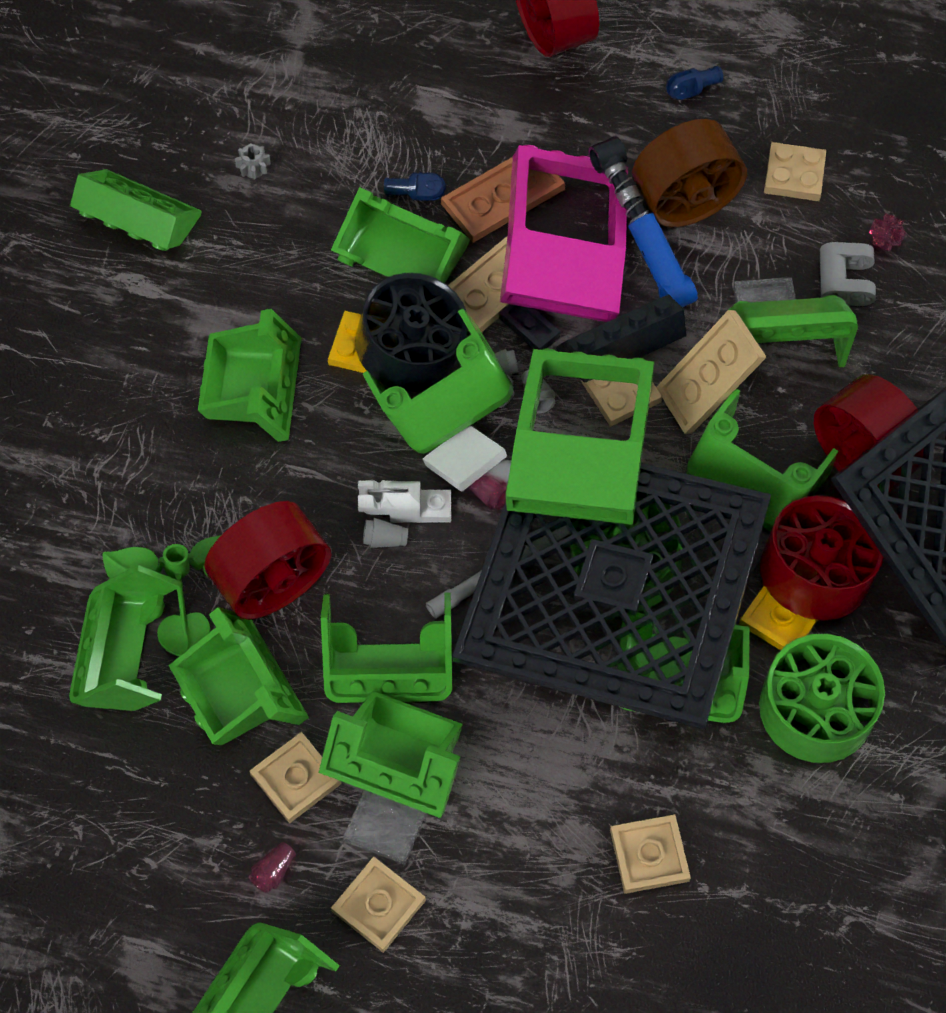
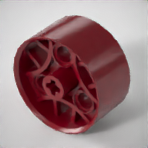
(559, 24)
(860, 418)
(812, 556)
(267, 560)

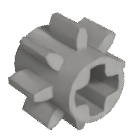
(252, 161)

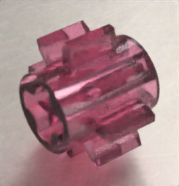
(887, 232)

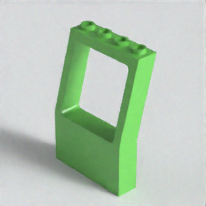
(578, 473)

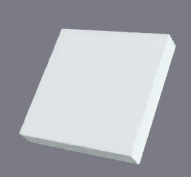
(465, 458)

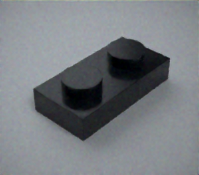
(530, 326)

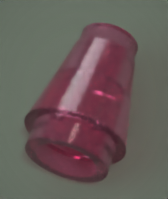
(490, 491)
(271, 868)

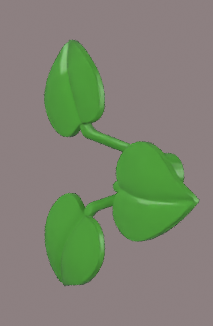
(175, 631)

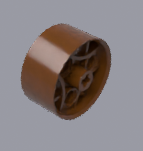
(689, 173)

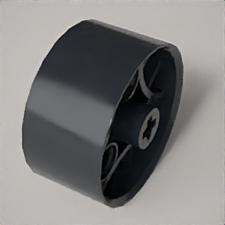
(411, 331)

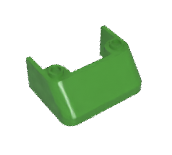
(801, 321)
(453, 401)
(727, 463)
(114, 640)
(394, 670)
(263, 971)

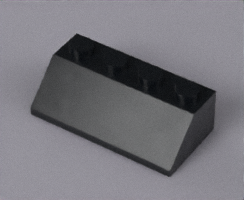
(632, 333)

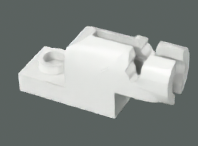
(404, 501)

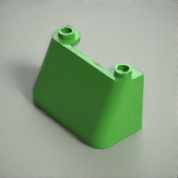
(396, 240)
(734, 676)

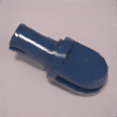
(691, 82)
(418, 186)

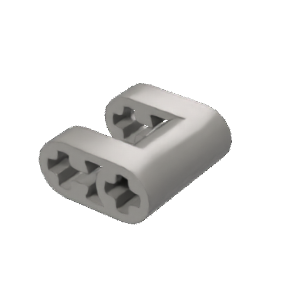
(834, 260)

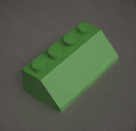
(133, 208)

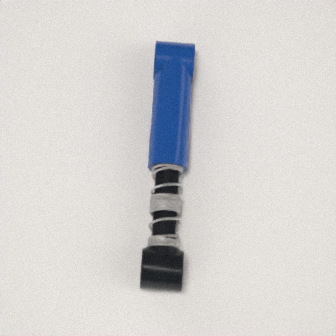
(610, 159)

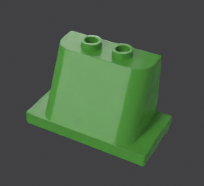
(252, 375)
(234, 680)
(394, 753)

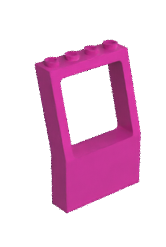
(558, 270)

